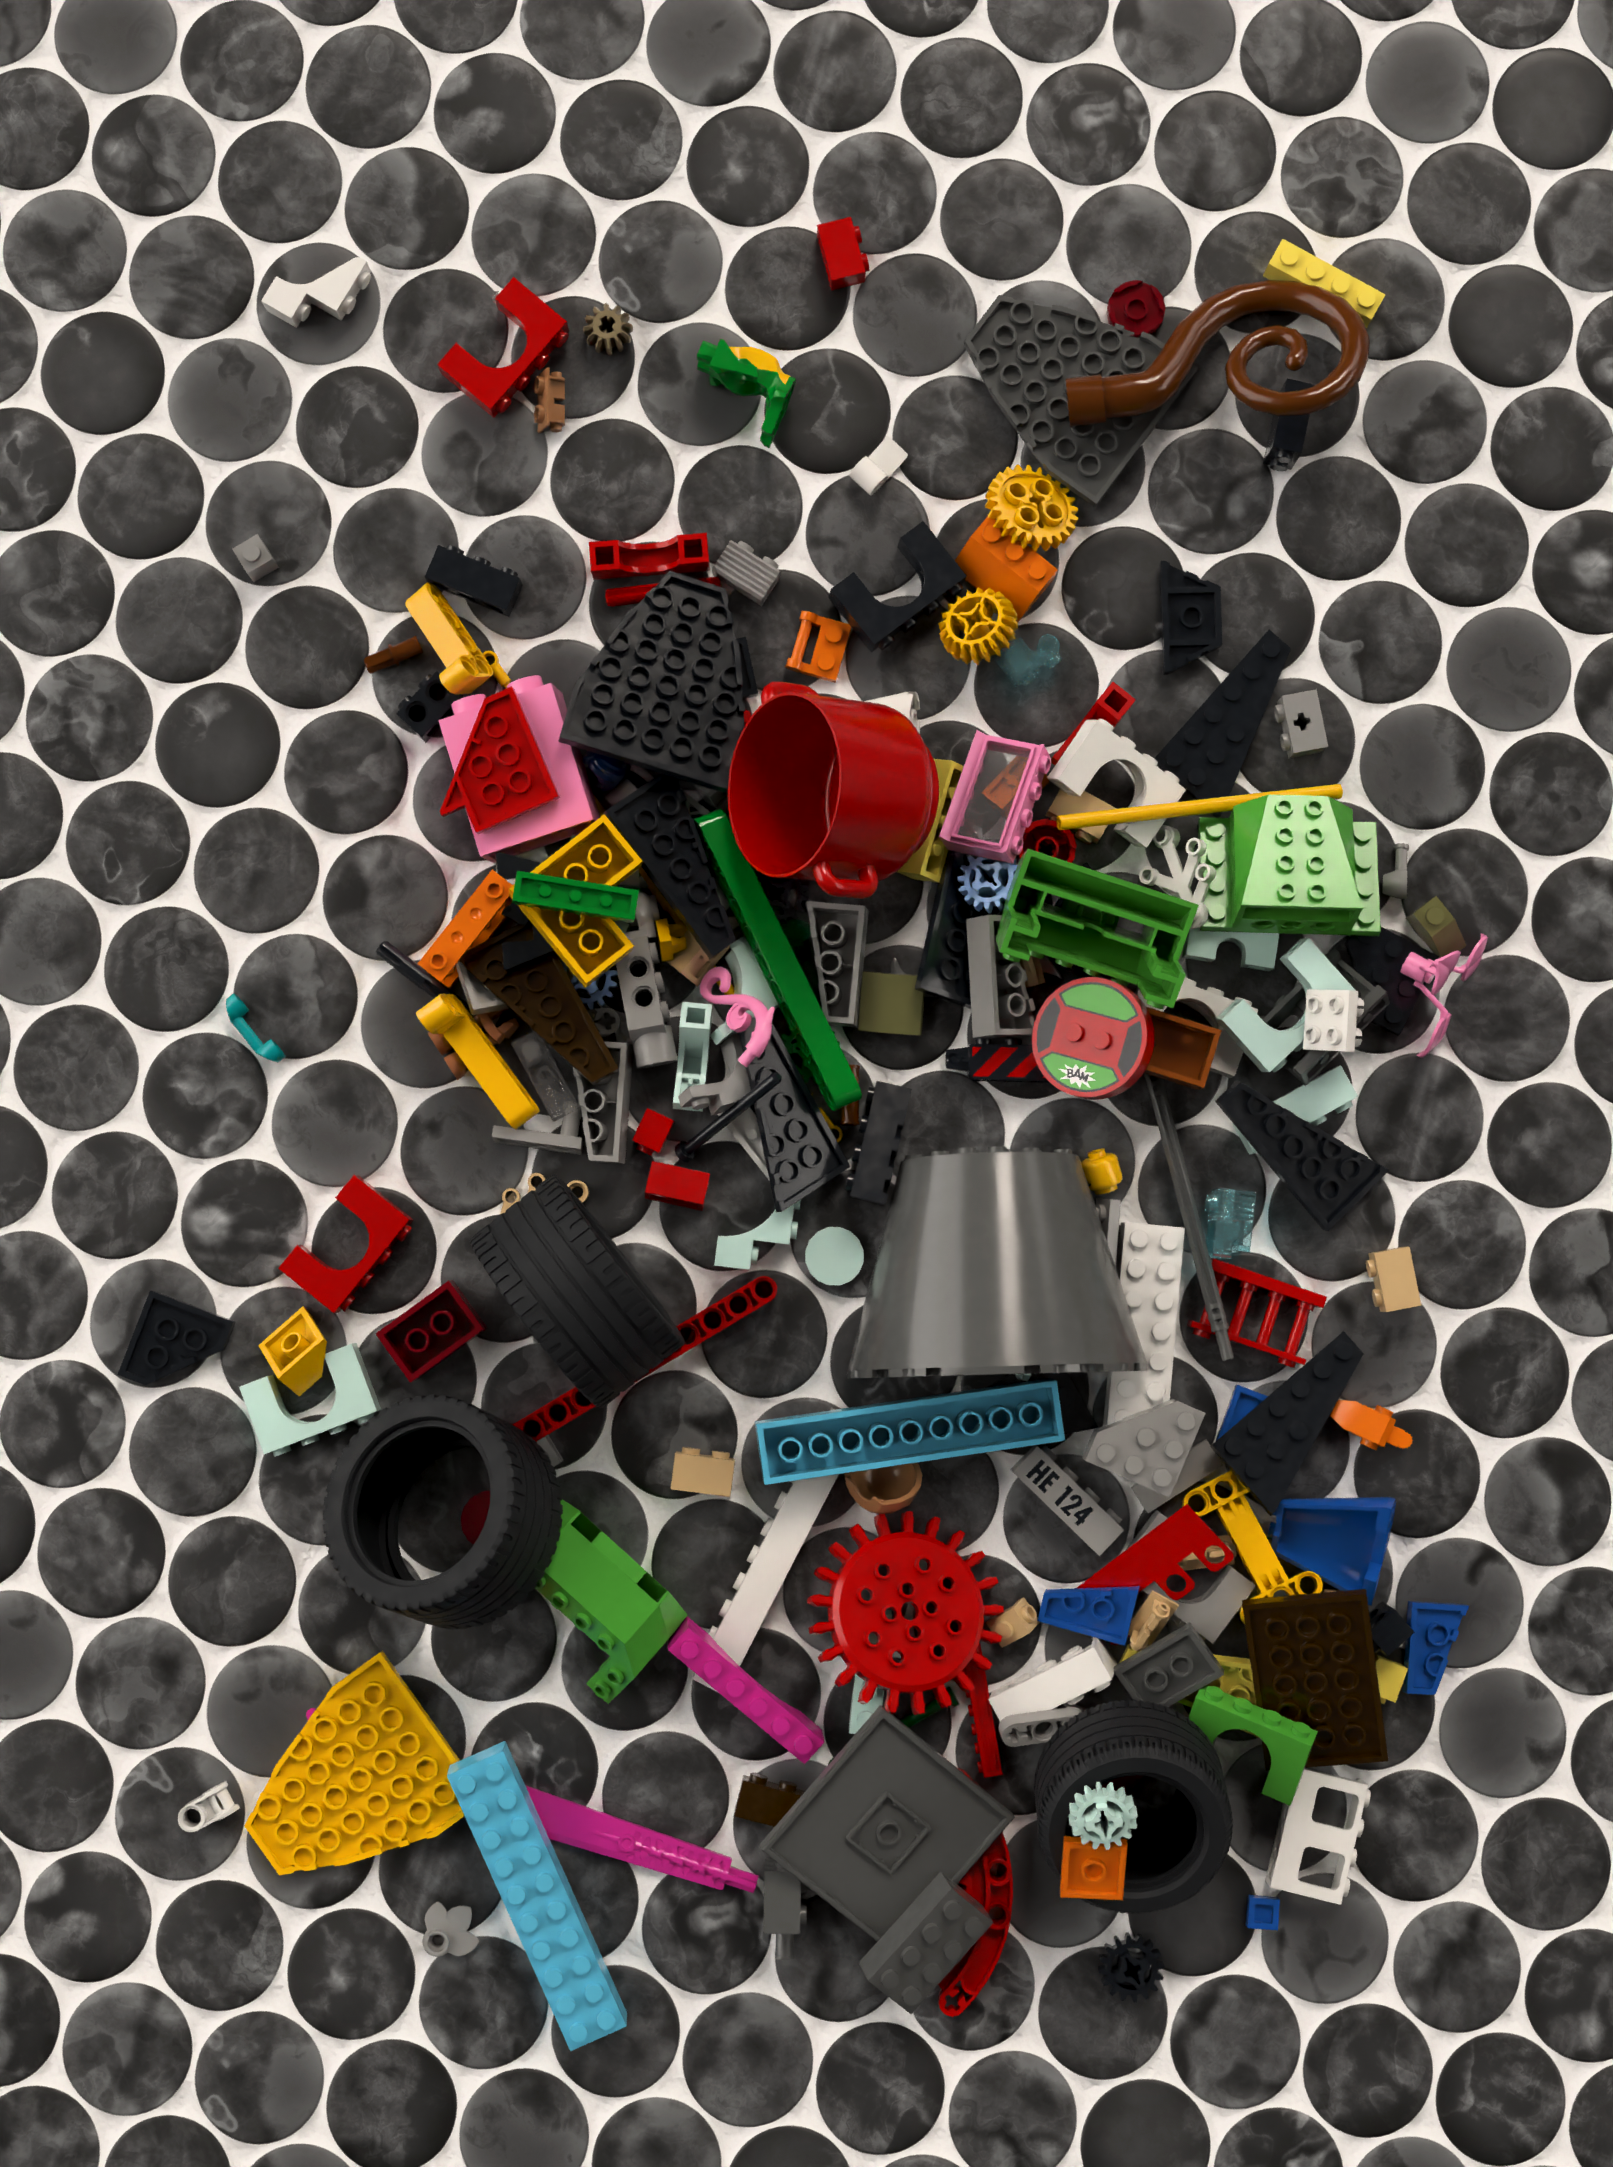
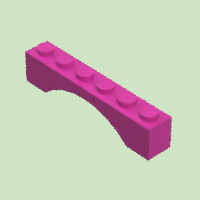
(721, 1672)

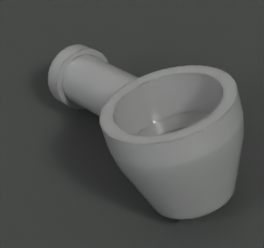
(1396, 882)

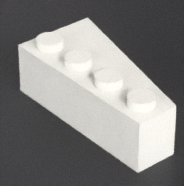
(1057, 1682)

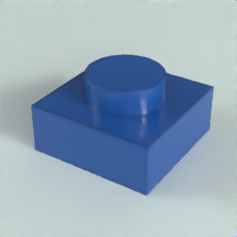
(1262, 1912)

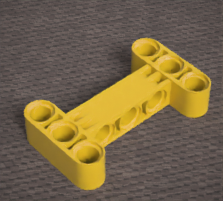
(1249, 1539)

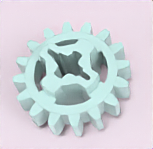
(1118, 1812)

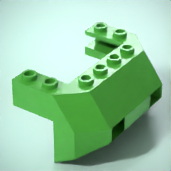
(1087, 929)
(608, 1601)

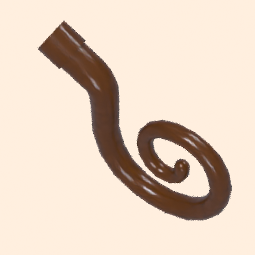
(1101, 398)

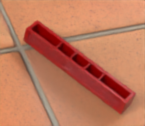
(983, 1722)

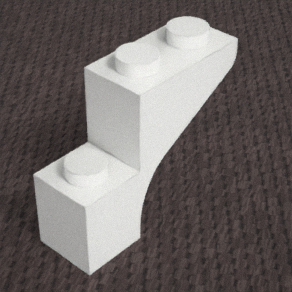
(332, 293)

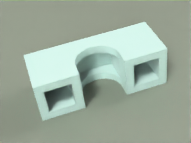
(1257, 949)

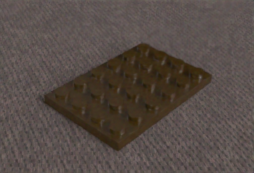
(1319, 1668)

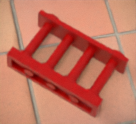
(1277, 1292)

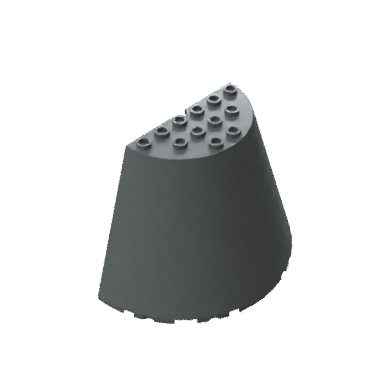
(993, 1272)

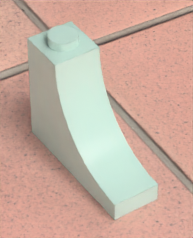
(747, 980)

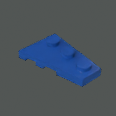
(1429, 1646)

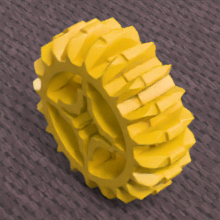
(982, 634)

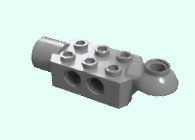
(647, 1026)

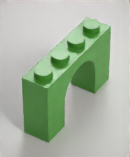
(1285, 1739)

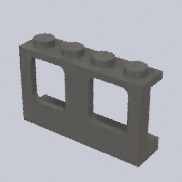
(1313, 1061)

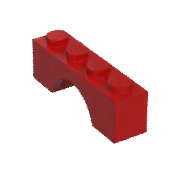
(624, 559)

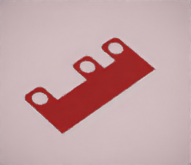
(1158, 1555)

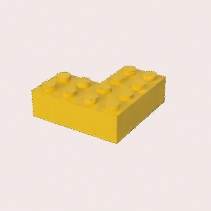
(584, 942)

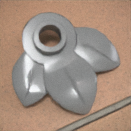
(452, 1927)

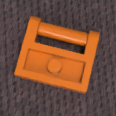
(828, 648)

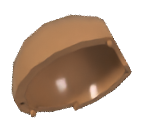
(885, 1488)

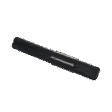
(414, 972)

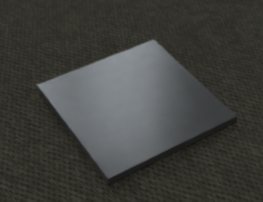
(884, 1825)

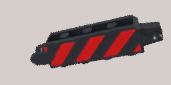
(996, 1061)

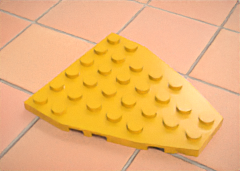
(357, 1777)

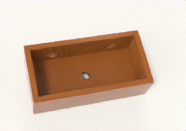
(1182, 1049)

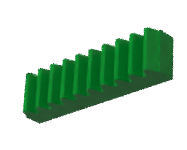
(575, 896)

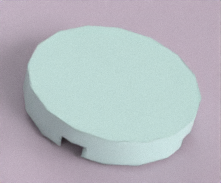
(834, 1256)

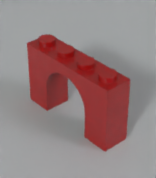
(495, 387)
(385, 1226)

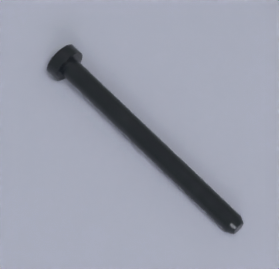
(686, 1150)

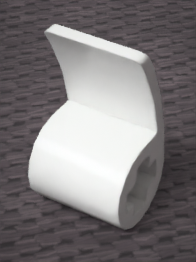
(877, 468)

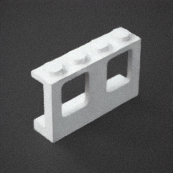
(1298, 1831)

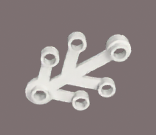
(1182, 878)

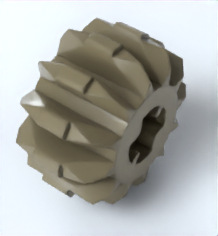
(601, 338)

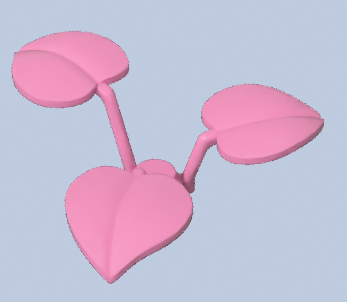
(1424, 971)

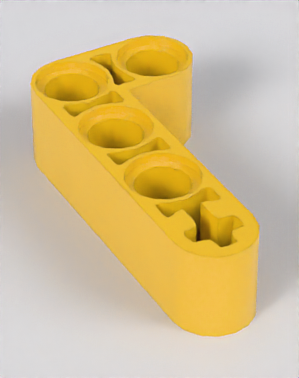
(463, 660)

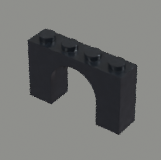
(878, 622)

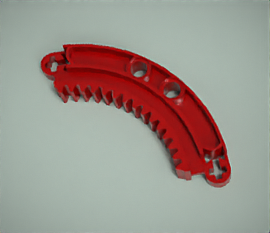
(980, 1960)

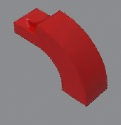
(1110, 707)

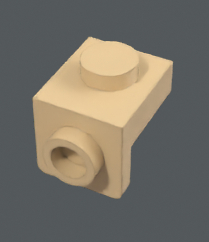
(1014, 1622)

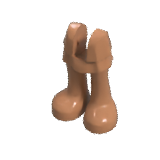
(494, 1034)

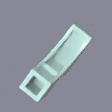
(739, 1251)

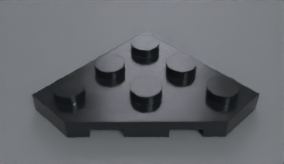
(1380, 963)
(172, 1338)

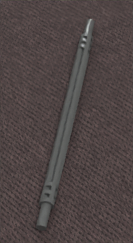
(1189, 1213)

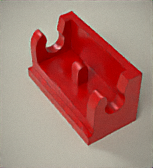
(677, 1185)

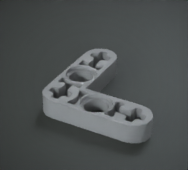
(1031, 1720)

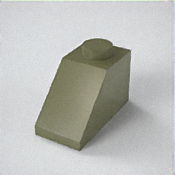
(1437, 927)

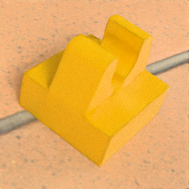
(668, 940)

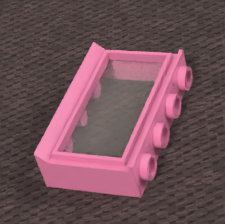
(995, 797)

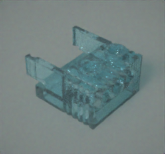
(1229, 1221)

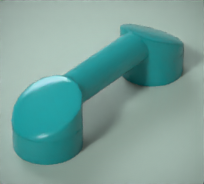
(235, 1011)

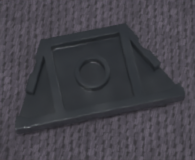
(1188, 617)

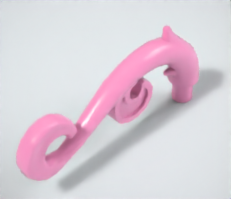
(736, 1018)

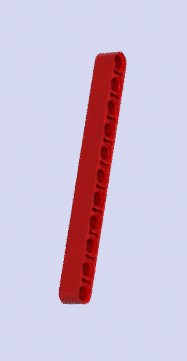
(696, 1322)

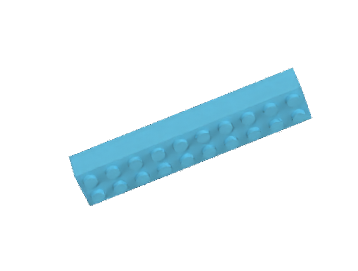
(909, 1431)
(537, 1895)

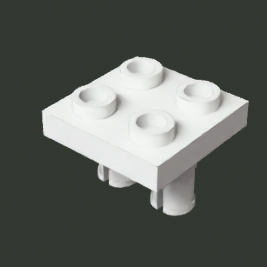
(1332, 1020)

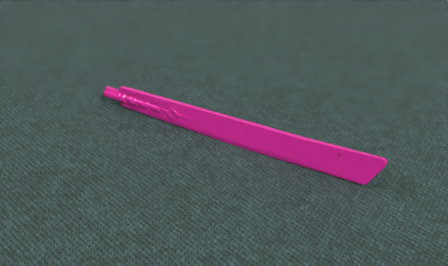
(633, 1843)

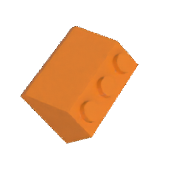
(1005, 567)

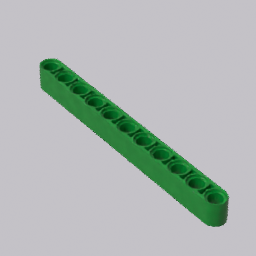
(777, 962)

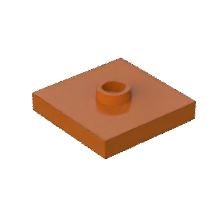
(1092, 1872)

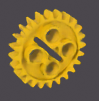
(1031, 508)

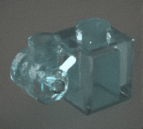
(1022, 664)

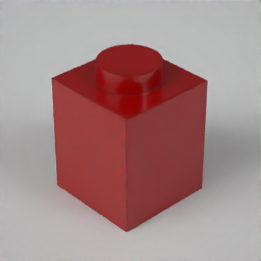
(653, 1132)

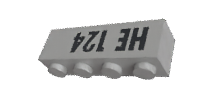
(1068, 1500)

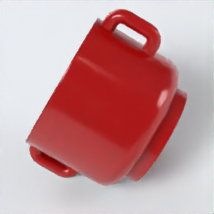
(830, 790)

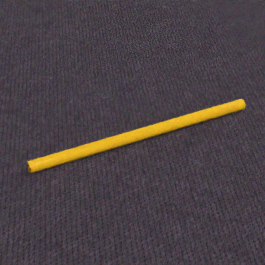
(1180, 809)

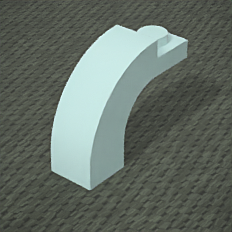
(693, 1048)

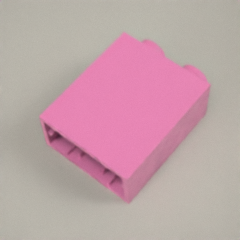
(553, 821)

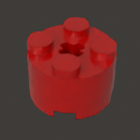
(1046, 833)

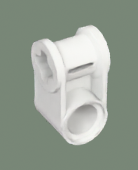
(211, 1805)

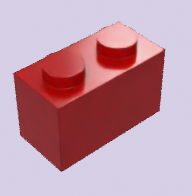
(841, 253)

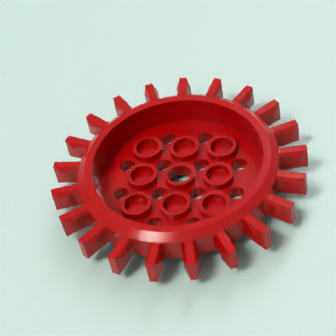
(854, 1618)

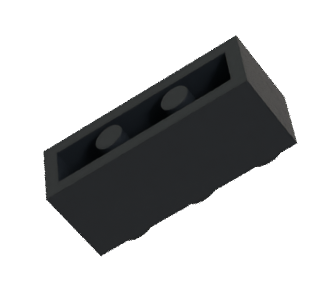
(474, 579)

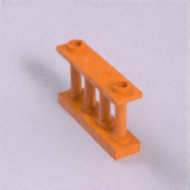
(469, 928)

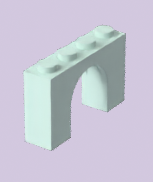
(1270, 1046)
(280, 1429)

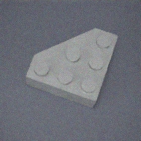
(1147, 1445)

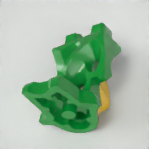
(749, 373)

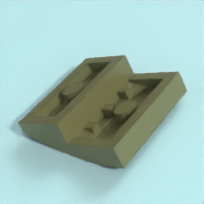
(890, 1004)

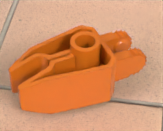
(1373, 1426)

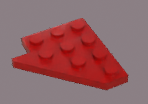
(500, 767)

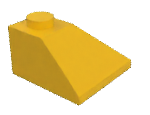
(296, 1352)

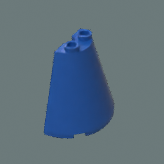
(1335, 1538)

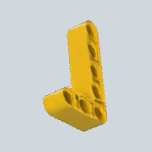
(450, 1017)

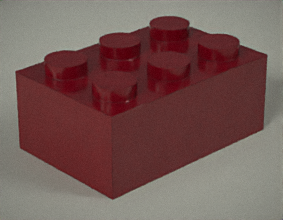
(431, 1331)

